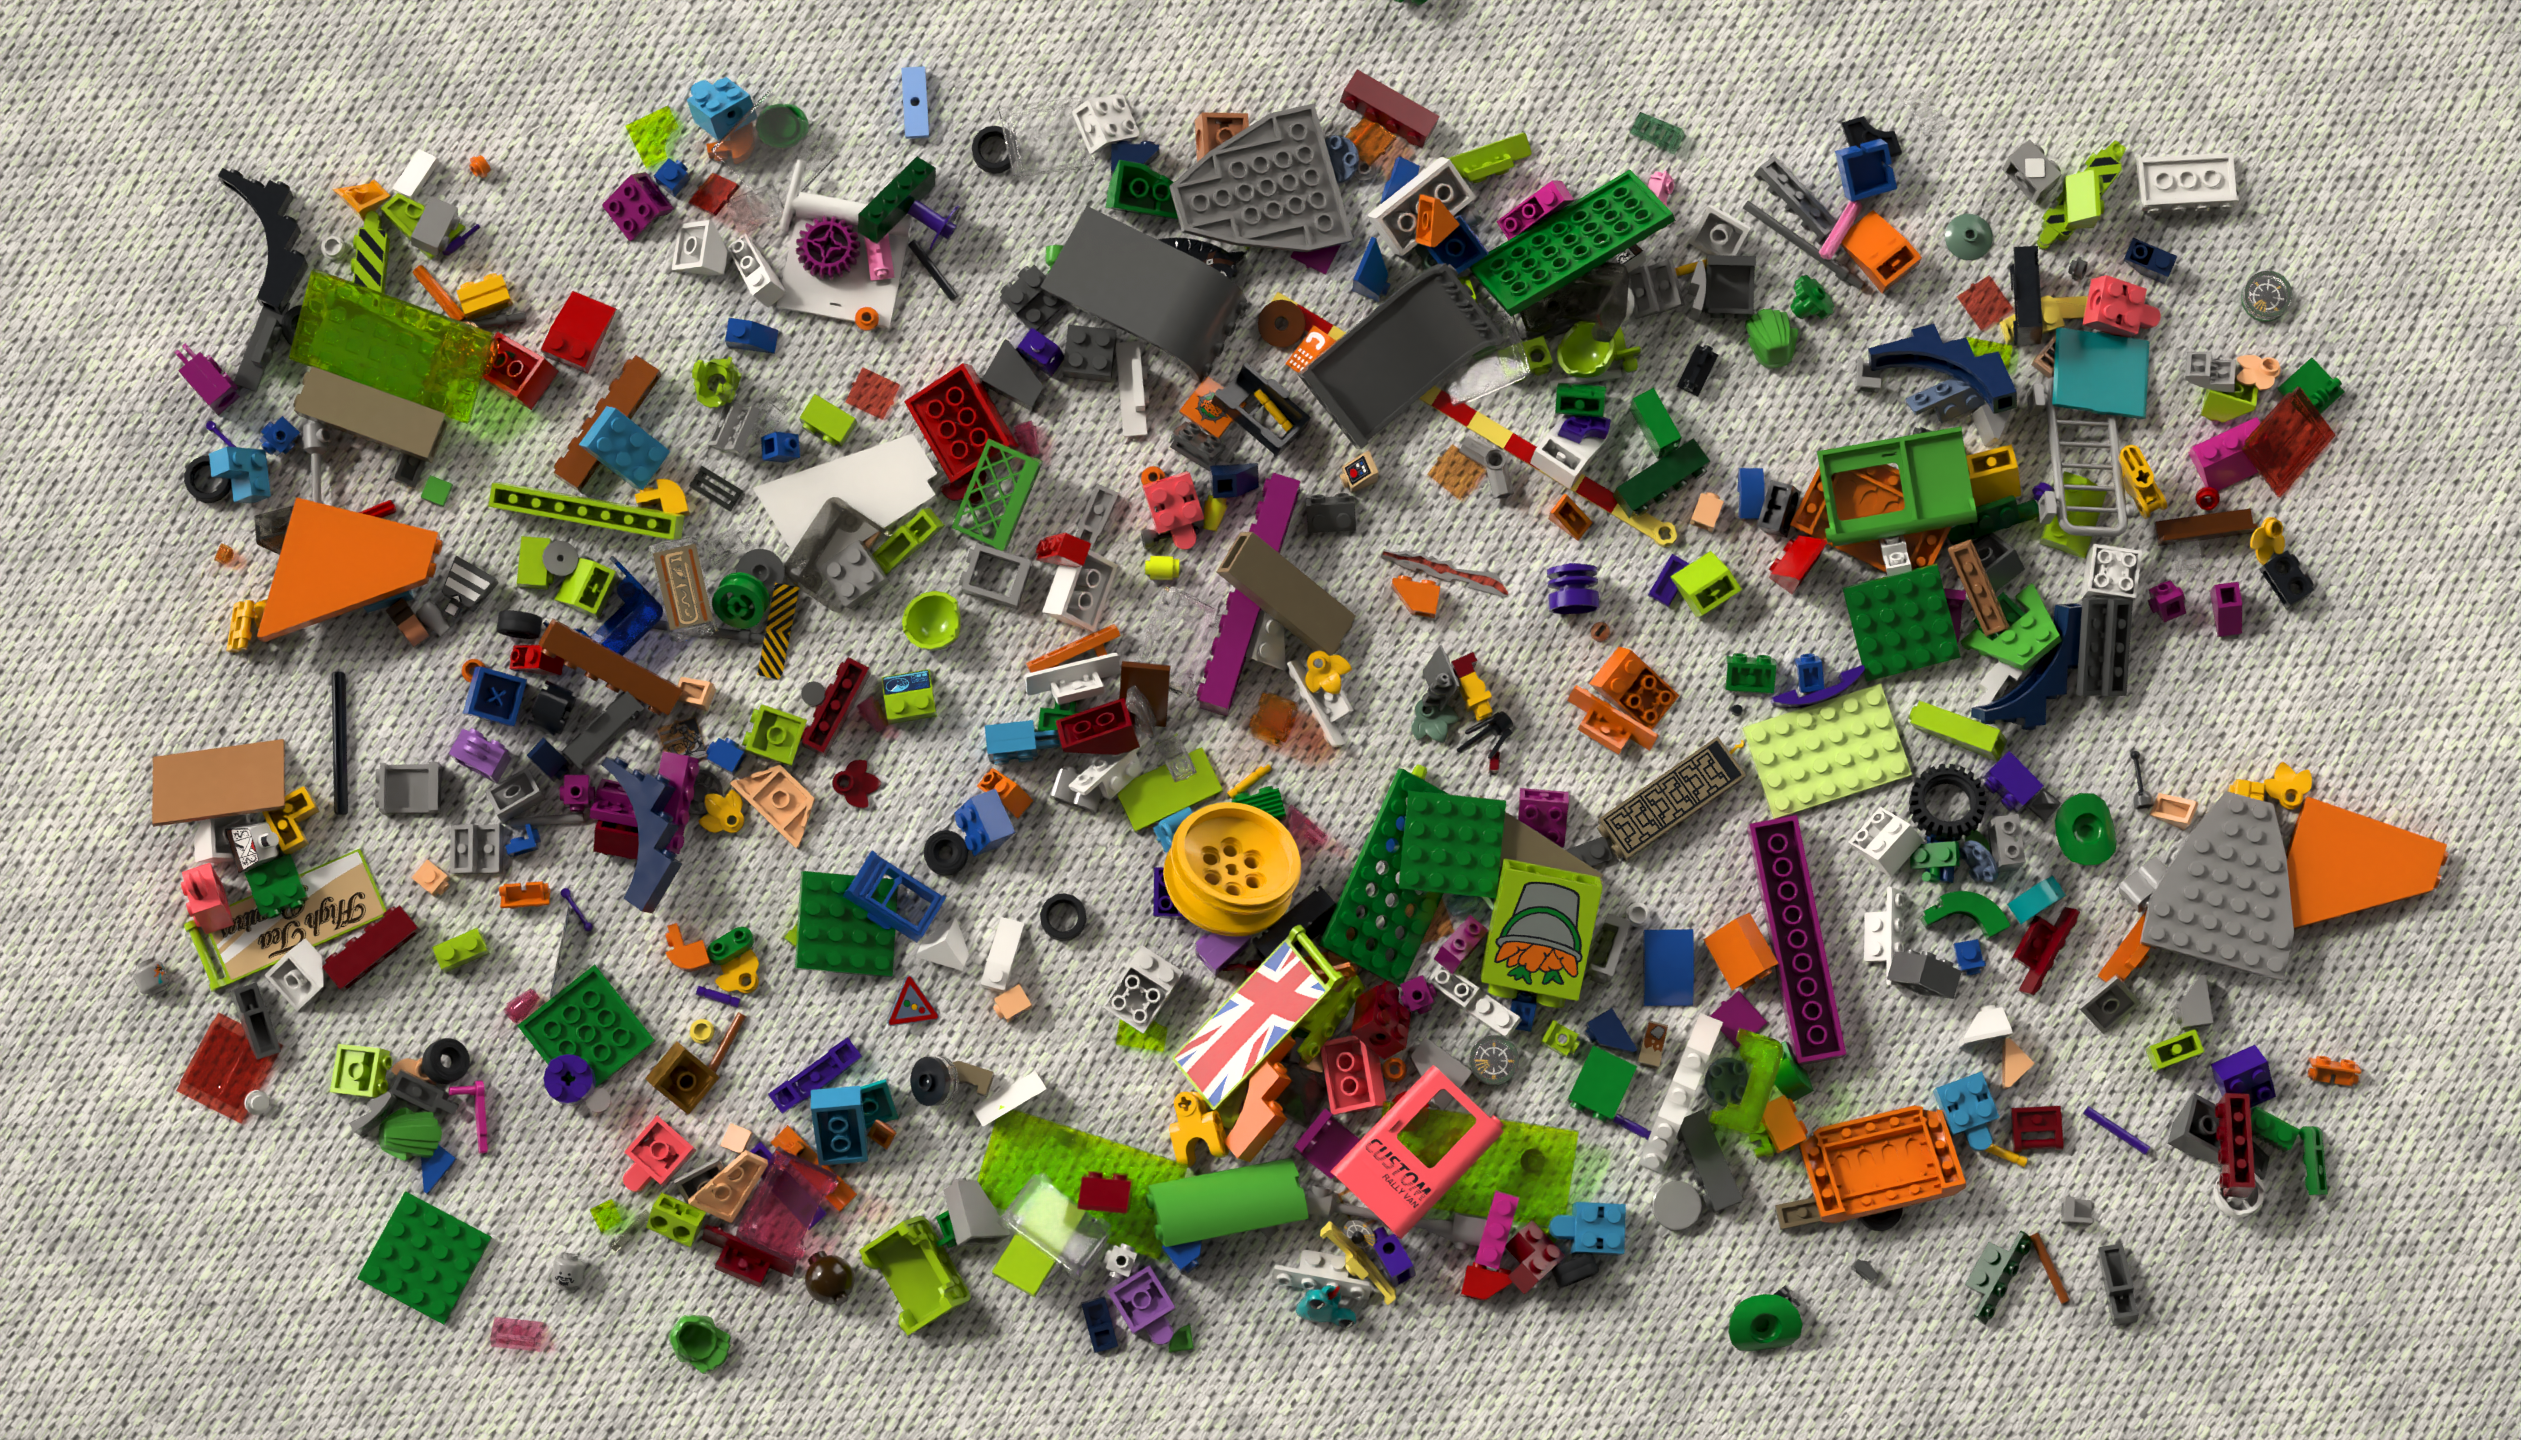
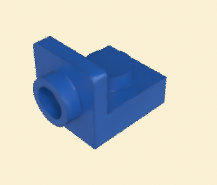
(1809, 673)
(521, 845)
(1969, 957)
(1524, 1006)

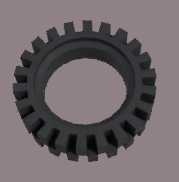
(1943, 828)

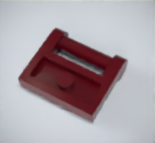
(2036, 1120)

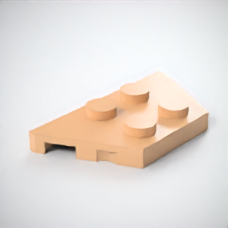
(778, 800)

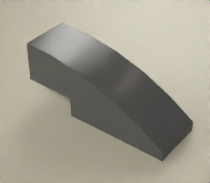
(255, 1020)
(2118, 1284)

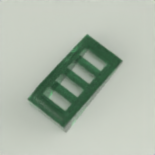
(1670, 129)

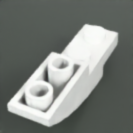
(1995, 681)
(1474, 1001)

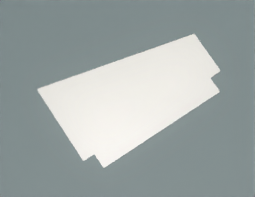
(877, 481)

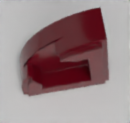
(1494, 763)

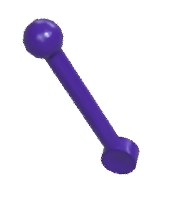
(211, 426)
(565, 893)

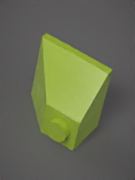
(2229, 405)

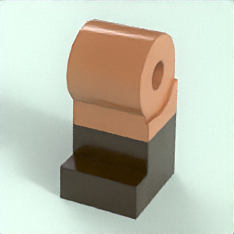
(407, 622)

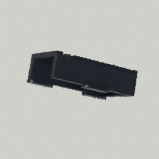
(2027, 296)
(1241, 388)
(1311, 913)

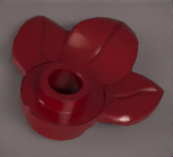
(957, 490)
(859, 785)
(1248, 969)

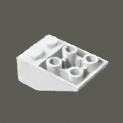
(1564, 458)
(1143, 989)

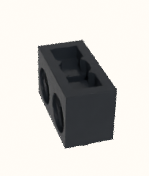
(1778, 508)
(2281, 582)

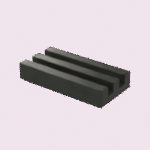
(698, 478)

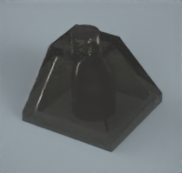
(272, 528)
(1303, 1096)

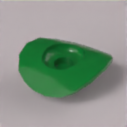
(2085, 829)
(1764, 1323)

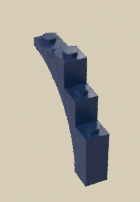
(1927, 351)
(2048, 679)
(655, 863)

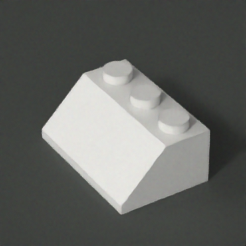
(1081, 592)

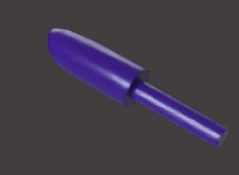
(459, 241)

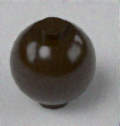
(829, 1278)

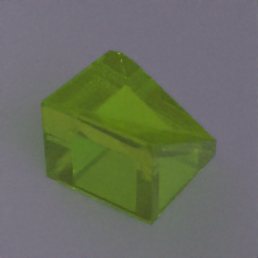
(606, 1215)

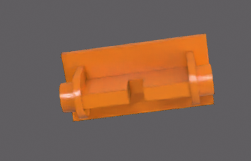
(535, 895)
(2343, 1071)

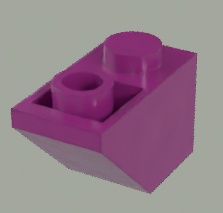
(2227, 608)

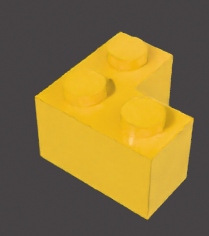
(284, 822)

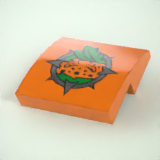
(1203, 412)

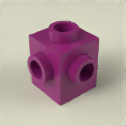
(2167, 601)
(573, 784)
(1412, 988)

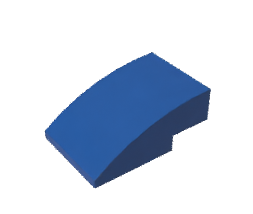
(1668, 967)

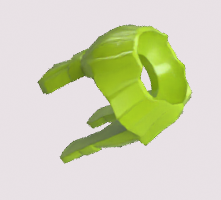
(725, 392)

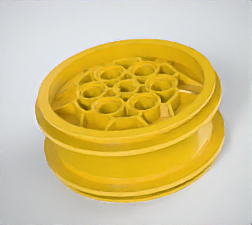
(1232, 869)

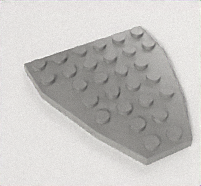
(1266, 188)
(2227, 892)

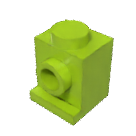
(1551, 1041)

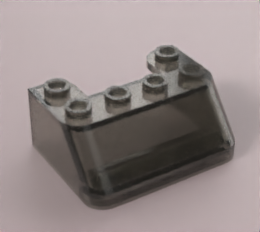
(1595, 297)

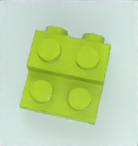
(774, 735)
(360, 1071)

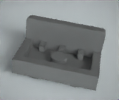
(1330, 513)

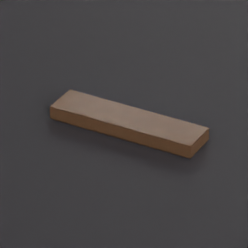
(1978, 587)

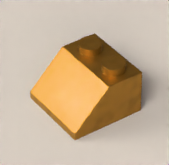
(682, 1078)

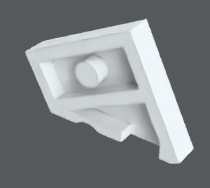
(1267, 642)

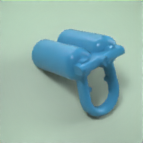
(1167, 827)

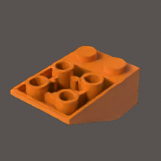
(1880, 251)
(1634, 687)

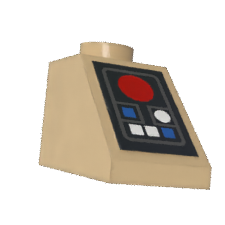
(1359, 472)

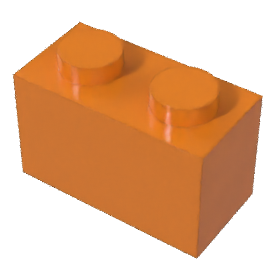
(1783, 1125)

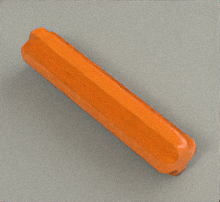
(438, 293)

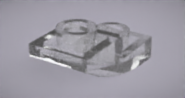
(1145, 717)
(1176, 758)

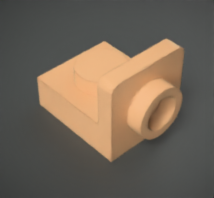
(431, 878)

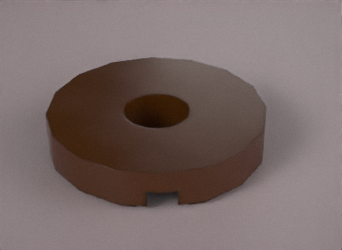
(1271, 313)

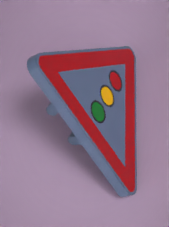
(911, 1005)

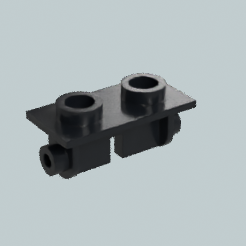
(1697, 370)

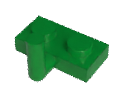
(1933, 857)

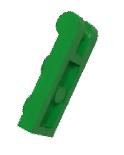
(2314, 1160)

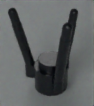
(1498, 725)

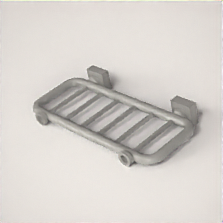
(2037, 400)

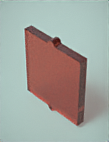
(714, 194)
(1984, 302)
(872, 393)

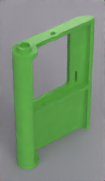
(1932, 483)

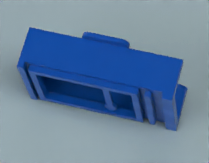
(866, 883)

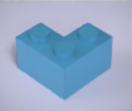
(246, 470)

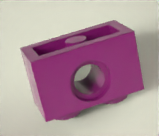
(1461, 944)

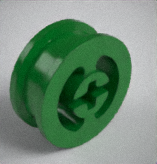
(744, 591)

